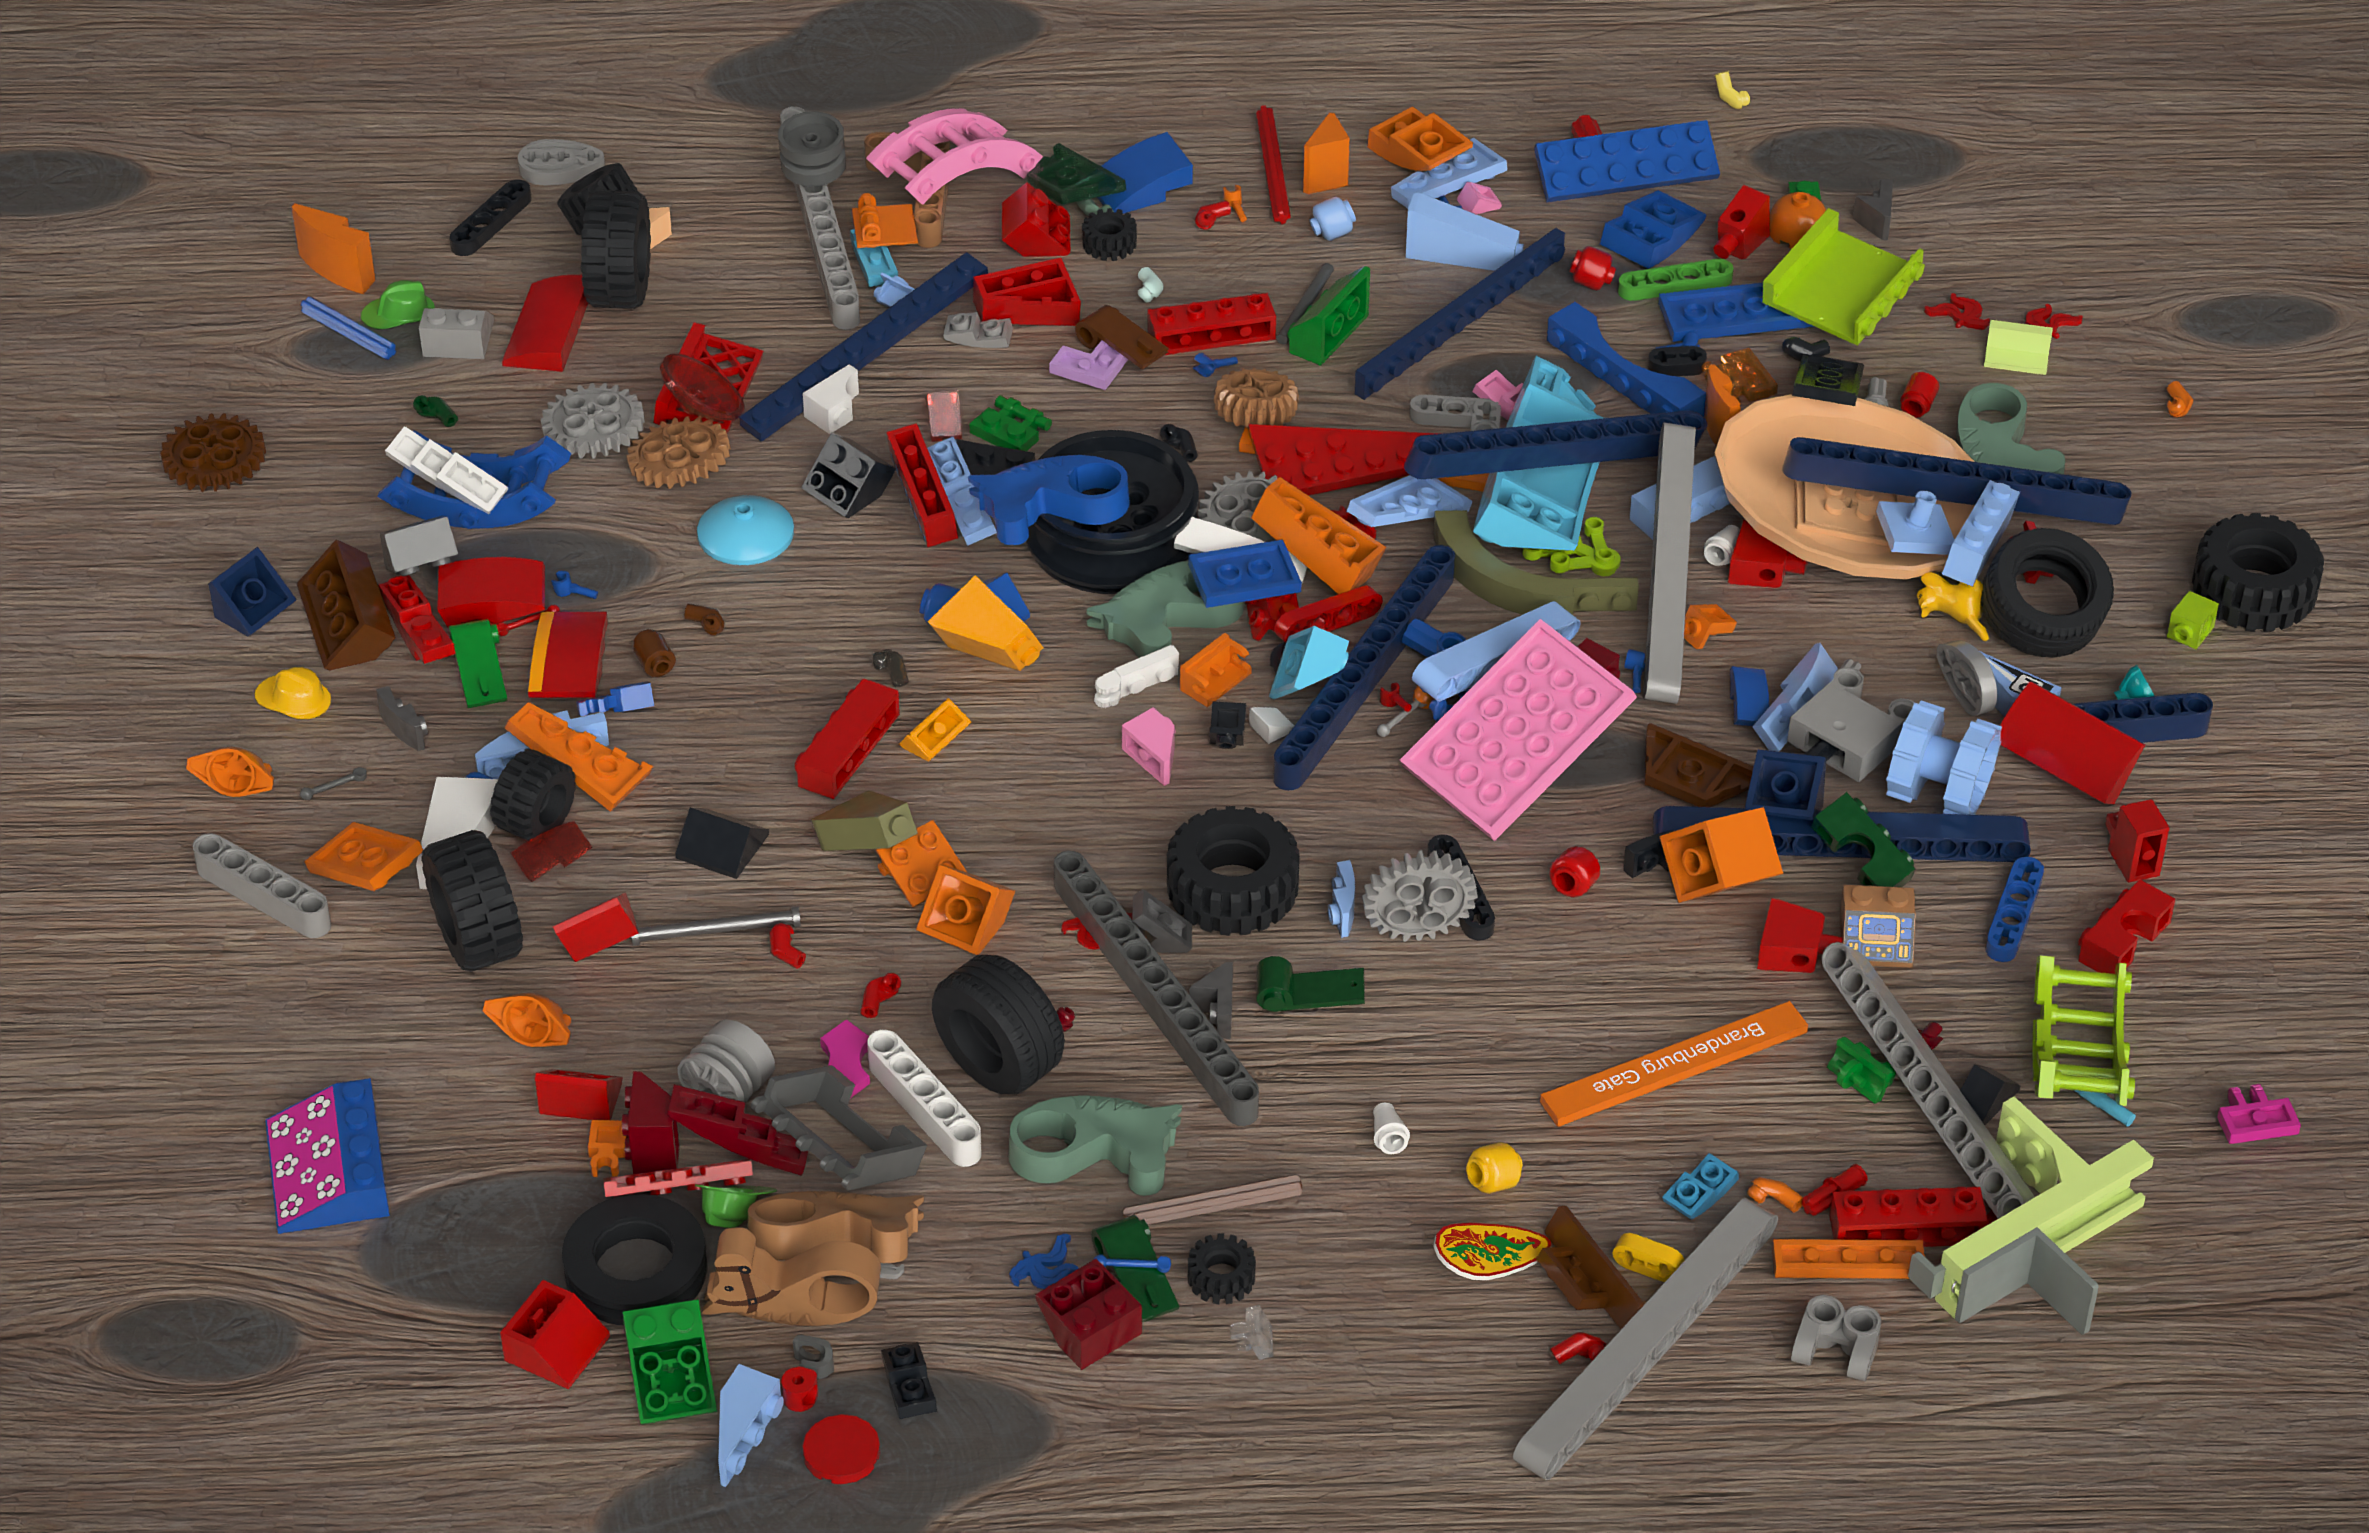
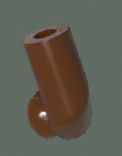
(708, 617)

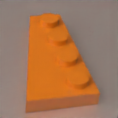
(598, 770)

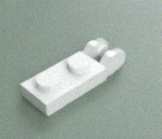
(1136, 676)

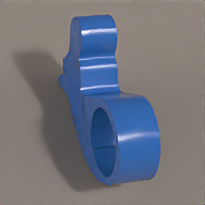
(1051, 487)

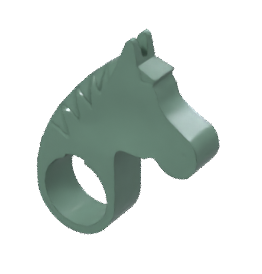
(2000, 441)
(1153, 603)
(1095, 1130)

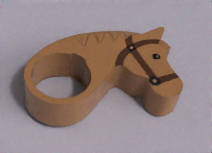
(793, 1289)

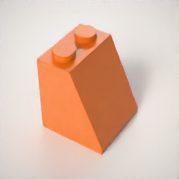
(1721, 854)

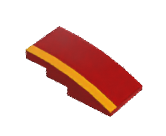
(568, 655)

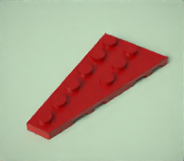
(1330, 458)

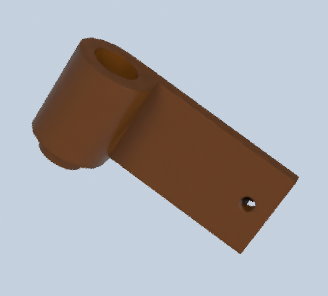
(1120, 334)

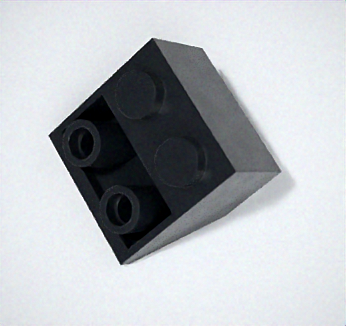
(847, 476)

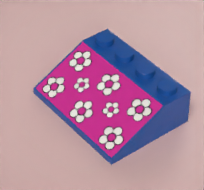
(327, 1159)

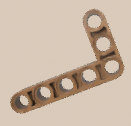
(931, 215)

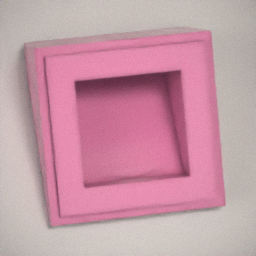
(1478, 198)

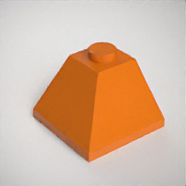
(964, 909)

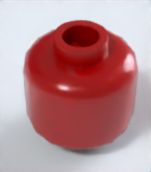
(1592, 268)
(1574, 871)

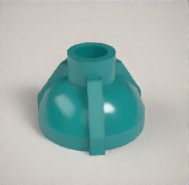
(2134, 685)

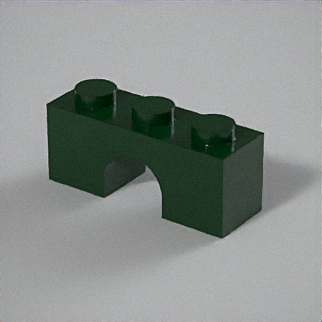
(1847, 823)

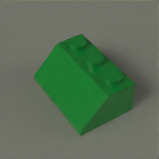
(1331, 318)

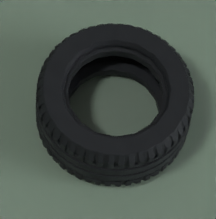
(2059, 555)

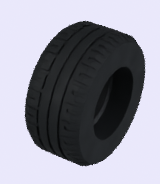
(998, 1024)

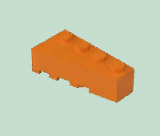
(1318, 537)

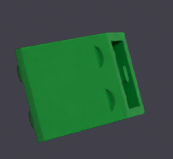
(669, 1362)

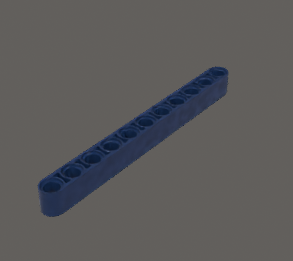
(1543, 445)
(1953, 479)
(1364, 669)
(1919, 834)

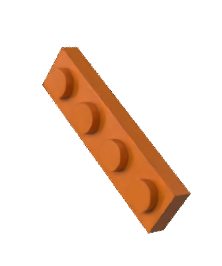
(1843, 1258)

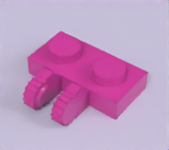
(2256, 1119)

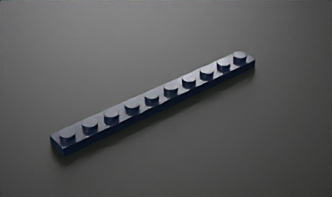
(1459, 314)
(865, 344)

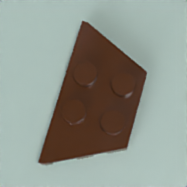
(1692, 770)

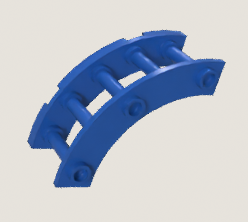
(517, 504)

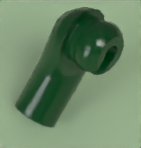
(435, 408)

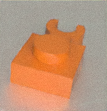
(606, 1145)

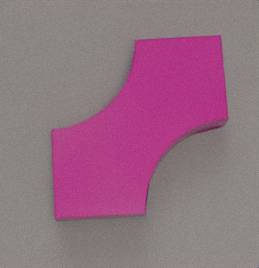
(845, 1048)

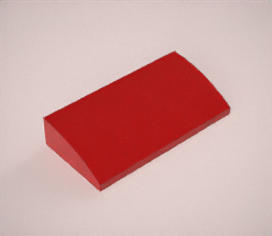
(547, 324)
(2070, 743)

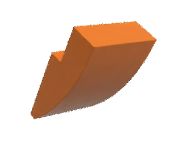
(1417, 140)
(334, 248)

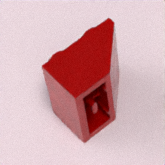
(1035, 224)
(553, 1335)

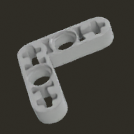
(1424, 412)

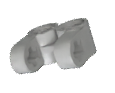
(1828, 1323)

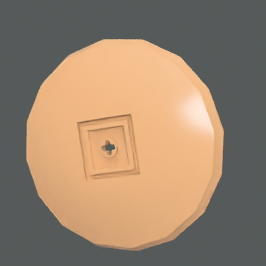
(1814, 517)

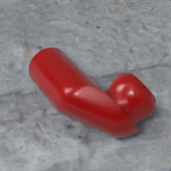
(1209, 213)
(781, 945)

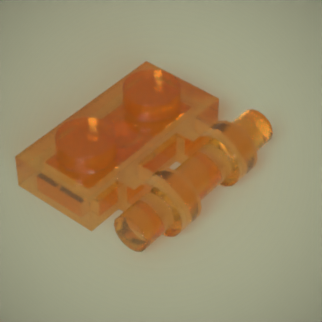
(1747, 373)

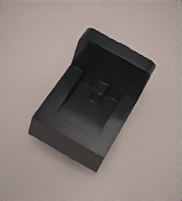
(1227, 724)

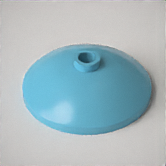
(745, 530)

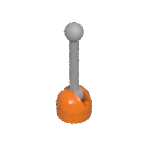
(1420, 700)

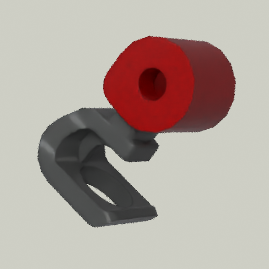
(801, 1382)

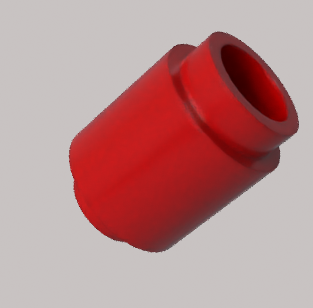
(1919, 394)

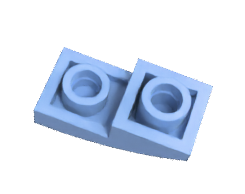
(1343, 900)

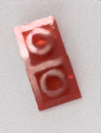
(554, 846)

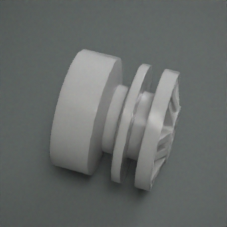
(728, 1062)

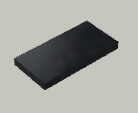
(1828, 379)

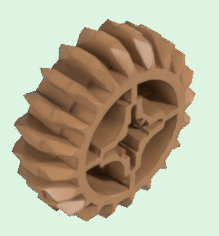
(1256, 397)

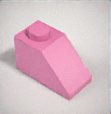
(1151, 743)

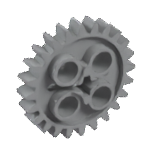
(593, 419)
(1235, 503)
(1419, 896)

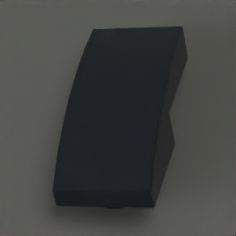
(1645, 855)
(908, 1380)

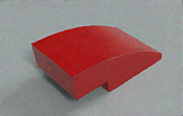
(490, 589)

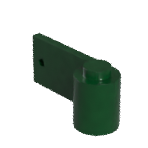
(1282, 990)
(1131, 1240)

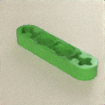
(1641, 284)

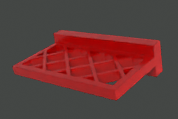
(695, 347)

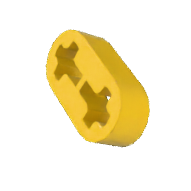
(1647, 1256)

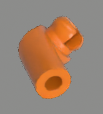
(2181, 400)
(1778, 1190)

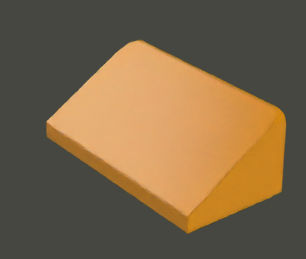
(936, 731)

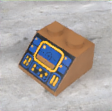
(1879, 923)

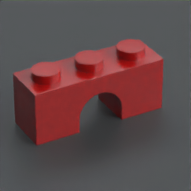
(2138, 912)

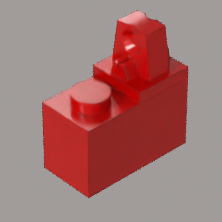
(2138, 839)

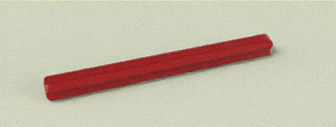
(1273, 165)

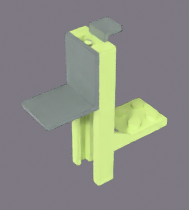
(2034, 1238)

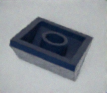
(249, 593)
(1787, 784)

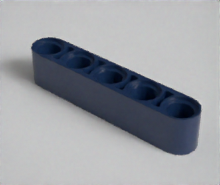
(2156, 716)

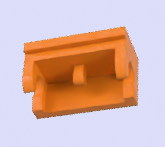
(1214, 670)

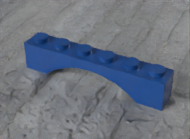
(1578, 336)

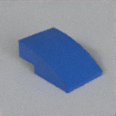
(1149, 172)
(1651, 228)

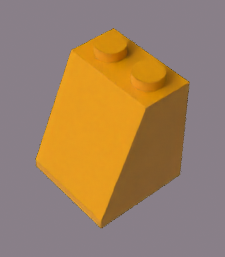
(985, 627)

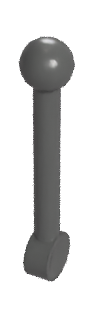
(358, 774)

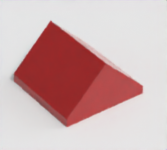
(597, 928)
(577, 1094)

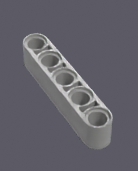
(262, 885)

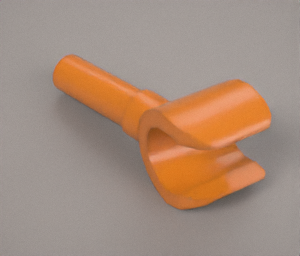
(1235, 201)

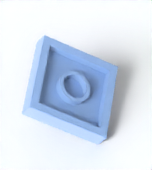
(1916, 525)

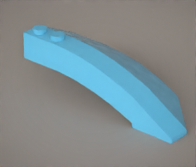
(1540, 504)

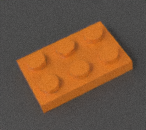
(364, 856)

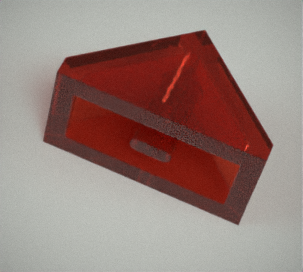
(944, 415)

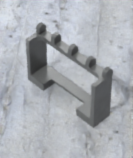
(892, 1158)

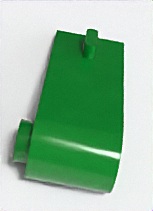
(478, 662)

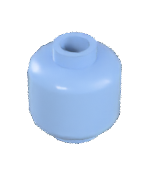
(1332, 218)

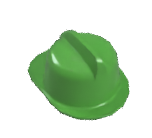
(399, 304)
(729, 1204)

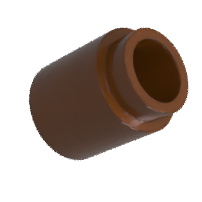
(653, 653)

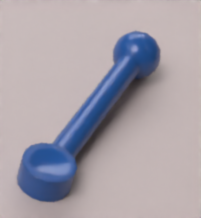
(1163, 1263)

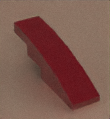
(727, 1125)

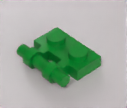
(1004, 431)

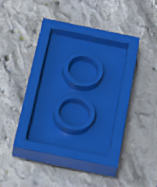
(1244, 573)

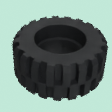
(616, 249)
(2263, 546)
(472, 900)
(1232, 902)

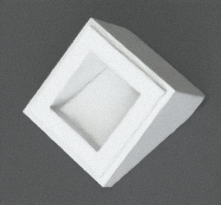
(1269, 723)

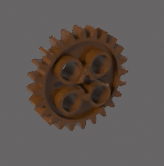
(213, 452)

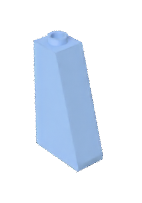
(1457, 236)

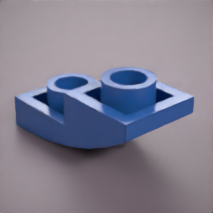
(1749, 694)

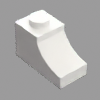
(830, 401)

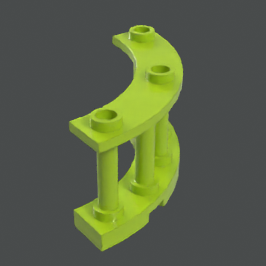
(2045, 1046)

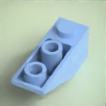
(745, 1410)

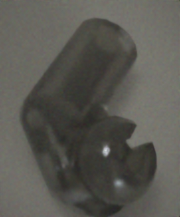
(894, 663)

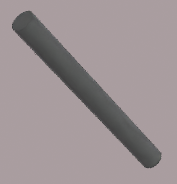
(1307, 300)

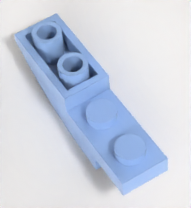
(954, 477)
(1798, 688)
(494, 756)

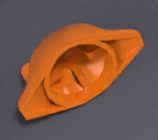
(232, 771)
(530, 1019)

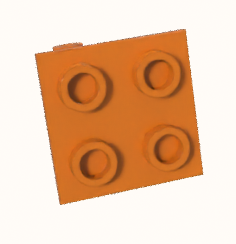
(883, 224)
(916, 861)

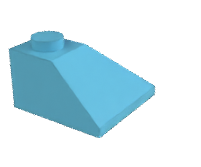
(1308, 659)

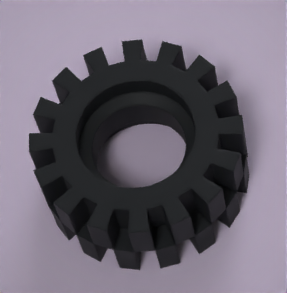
(1109, 234)
(1221, 1252)

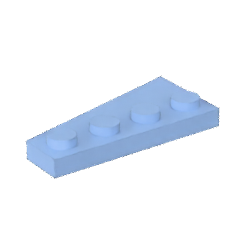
(1406, 501)

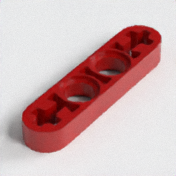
(1356, 606)

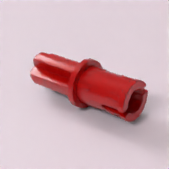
(1821, 1197)

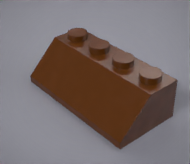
(345, 608)

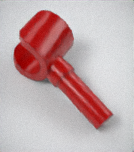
(1393, 698)

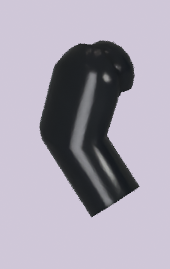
(1797, 348)
(1181, 440)

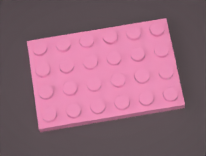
(1517, 729)

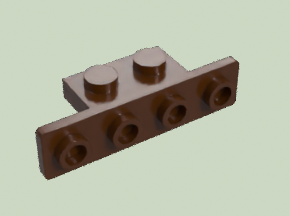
(1585, 1271)

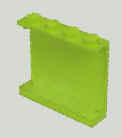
(1839, 281)

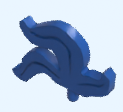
(1036, 1265)

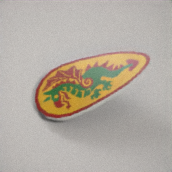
(1488, 1250)

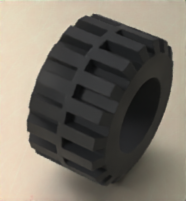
(576, 196)
(532, 794)

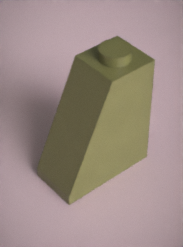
(865, 823)

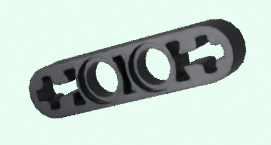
(468, 239)
(1482, 907)

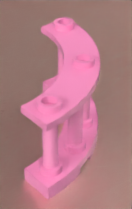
(978, 146)

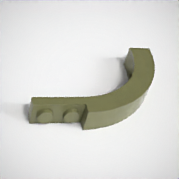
(1522, 590)

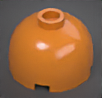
(1794, 216)

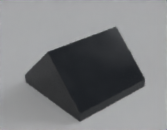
(719, 841)

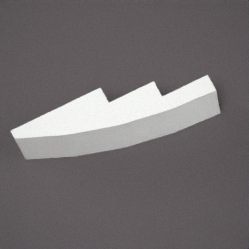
(446, 470)
(1205, 536)

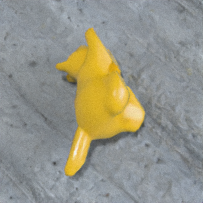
(1956, 600)

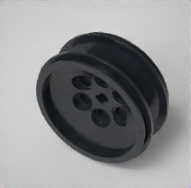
(1139, 542)

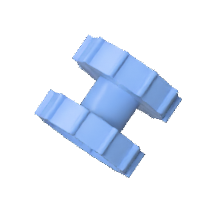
(1959, 765)

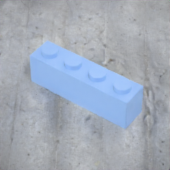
(1707, 497)
(1981, 533)

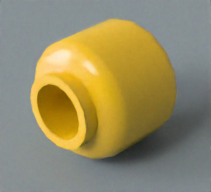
(1494, 1168)

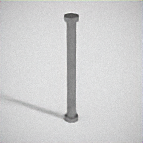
(717, 925)

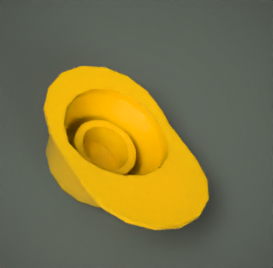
(294, 693)

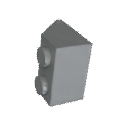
(455, 333)

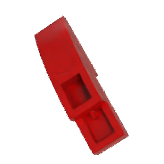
(415, 620)

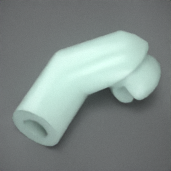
(1152, 284)

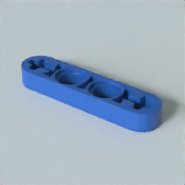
(2012, 908)

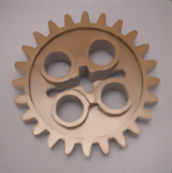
(678, 452)

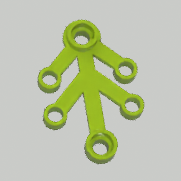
(1600, 558)

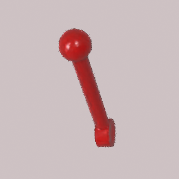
(503, 628)

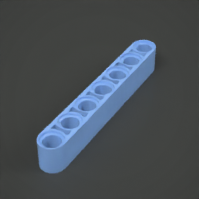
(1470, 660)

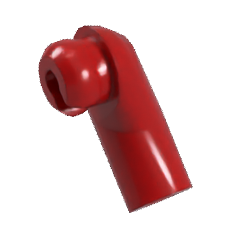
(879, 991)
(1578, 1344)

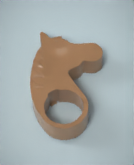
(801, 1220)

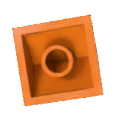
(1326, 157)

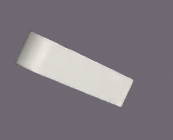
(924, 1098)

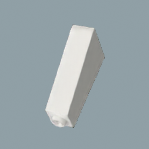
(455, 809)

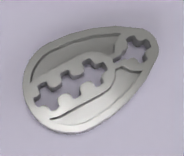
(558, 161)
(1968, 676)

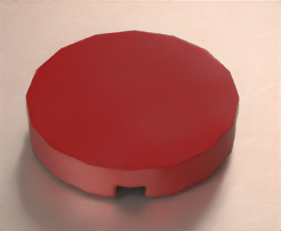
(841, 1449)

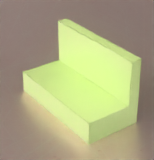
(2018, 347)

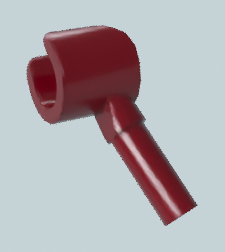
(1930, 1034)

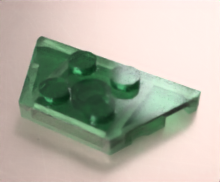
(1073, 178)

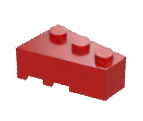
(1028, 295)

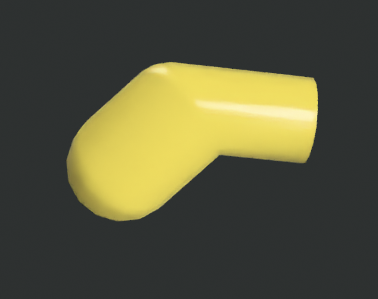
(1728, 93)

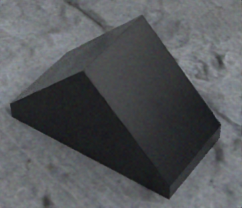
(1987, 1091)

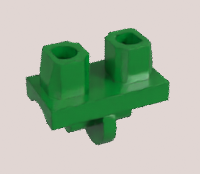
(1860, 1070)

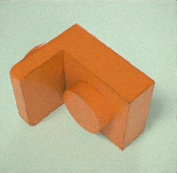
(1706, 621)

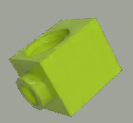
(2192, 620)

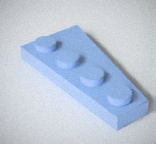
(1470, 166)

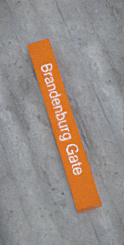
(1673, 1063)

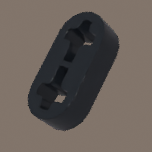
(1677, 360)

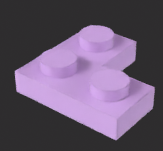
(1091, 369)

